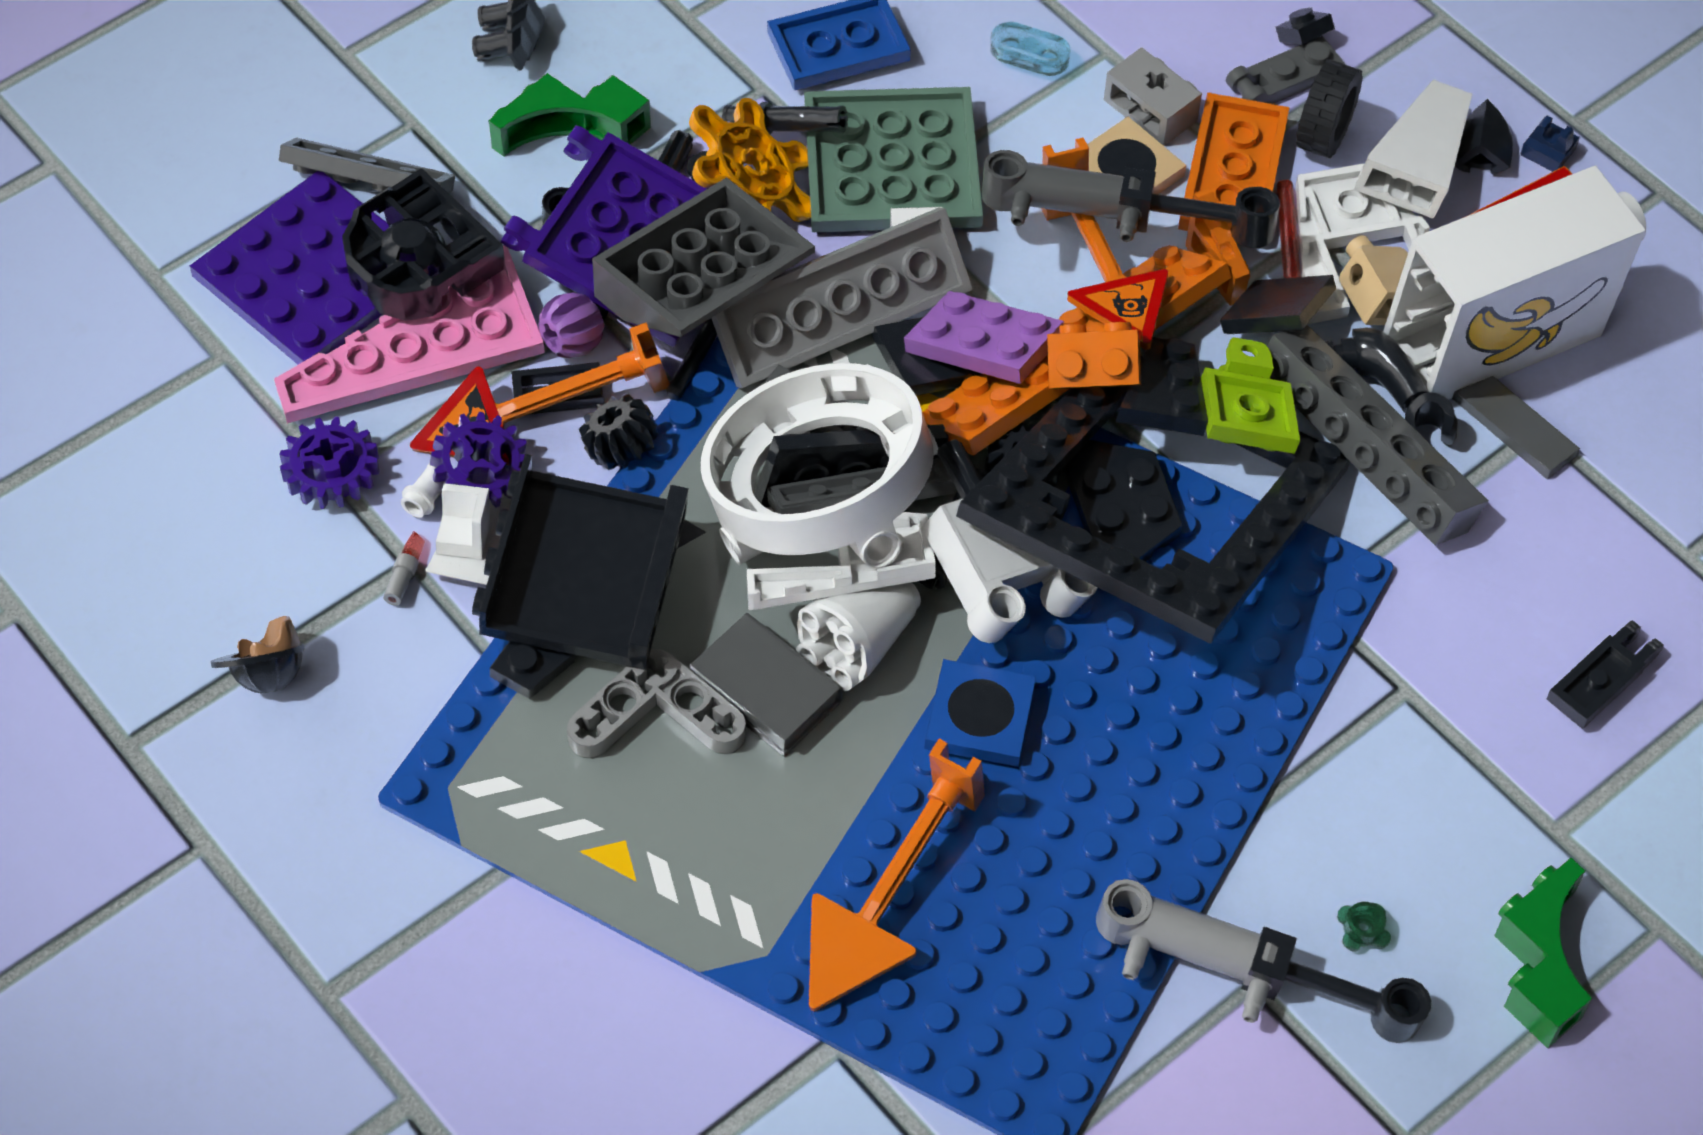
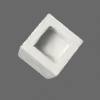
(463, 521)

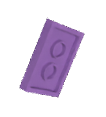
(983, 336)

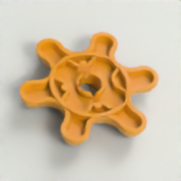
(750, 143)

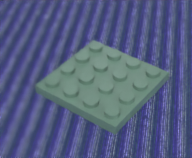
(895, 154)

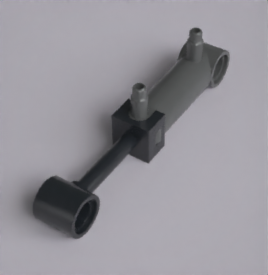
(1017, 185)

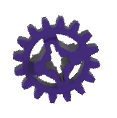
(479, 455)
(329, 462)

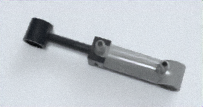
(1254, 958)

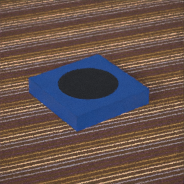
(981, 712)

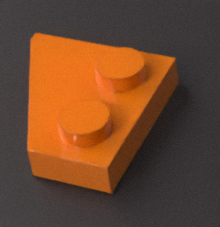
(1216, 241)

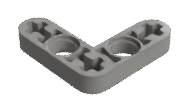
(658, 692)

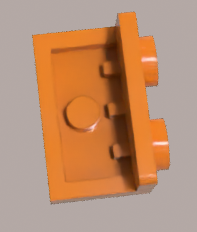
(1094, 358)

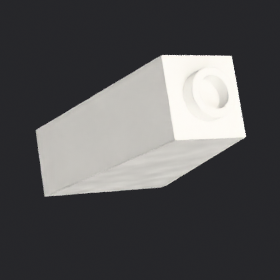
(1419, 152)

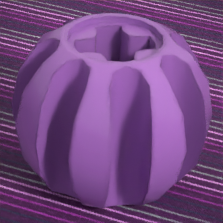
(571, 325)

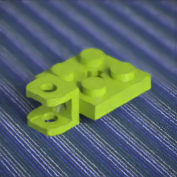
(1247, 385)

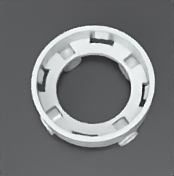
(801, 404)

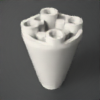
(854, 630)

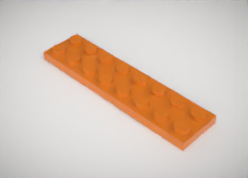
(992, 406)

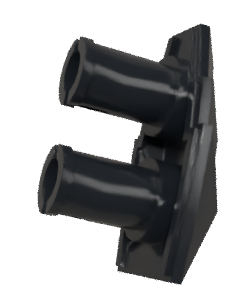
(523, 27)

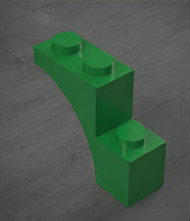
(554, 110)
(1544, 990)

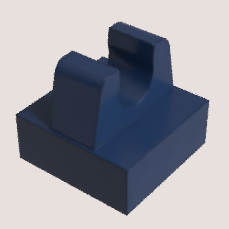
(1550, 145)

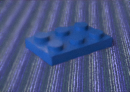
(838, 41)

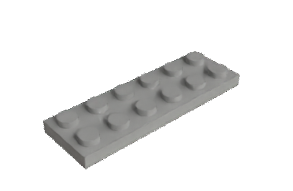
(842, 297)

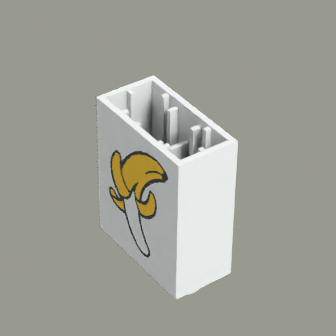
(1515, 281)

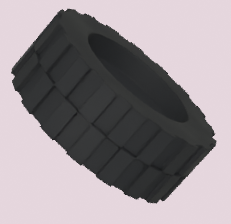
(1329, 108)

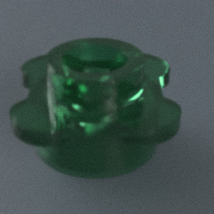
(1363, 913)

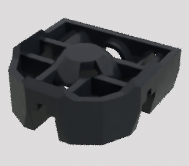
(411, 211)

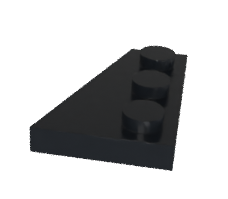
(1169, 391)

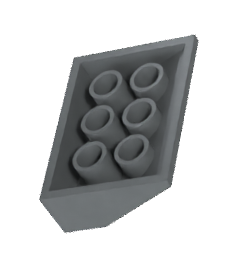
(696, 260)

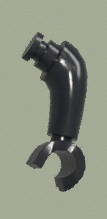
(1381, 358)

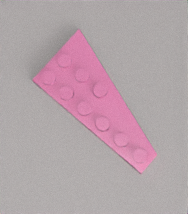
(479, 329)

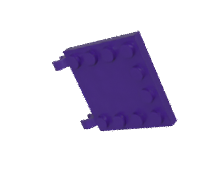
(605, 204)

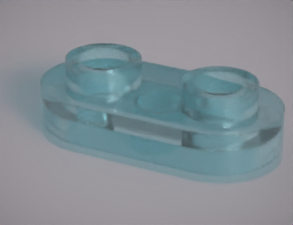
(1030, 48)

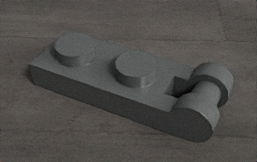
(1283, 73)

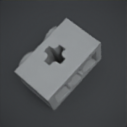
(1152, 96)

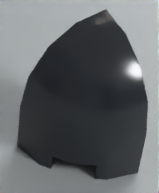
(1485, 141)

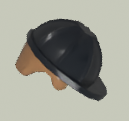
(267, 663)

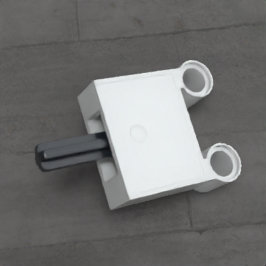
(990, 570)

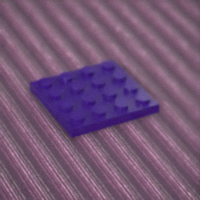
(291, 271)

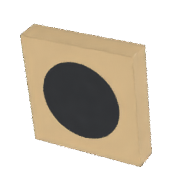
(1133, 147)

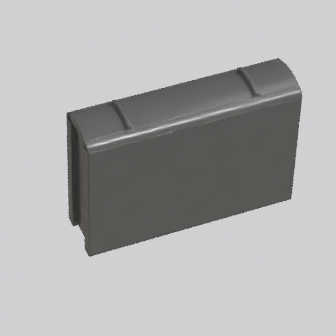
(768, 683)

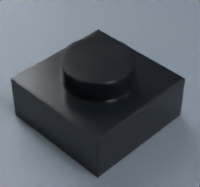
(1304, 26)

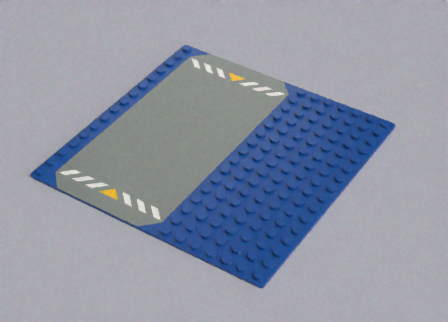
(1131, 767)

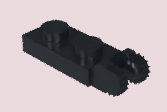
(1602, 675)

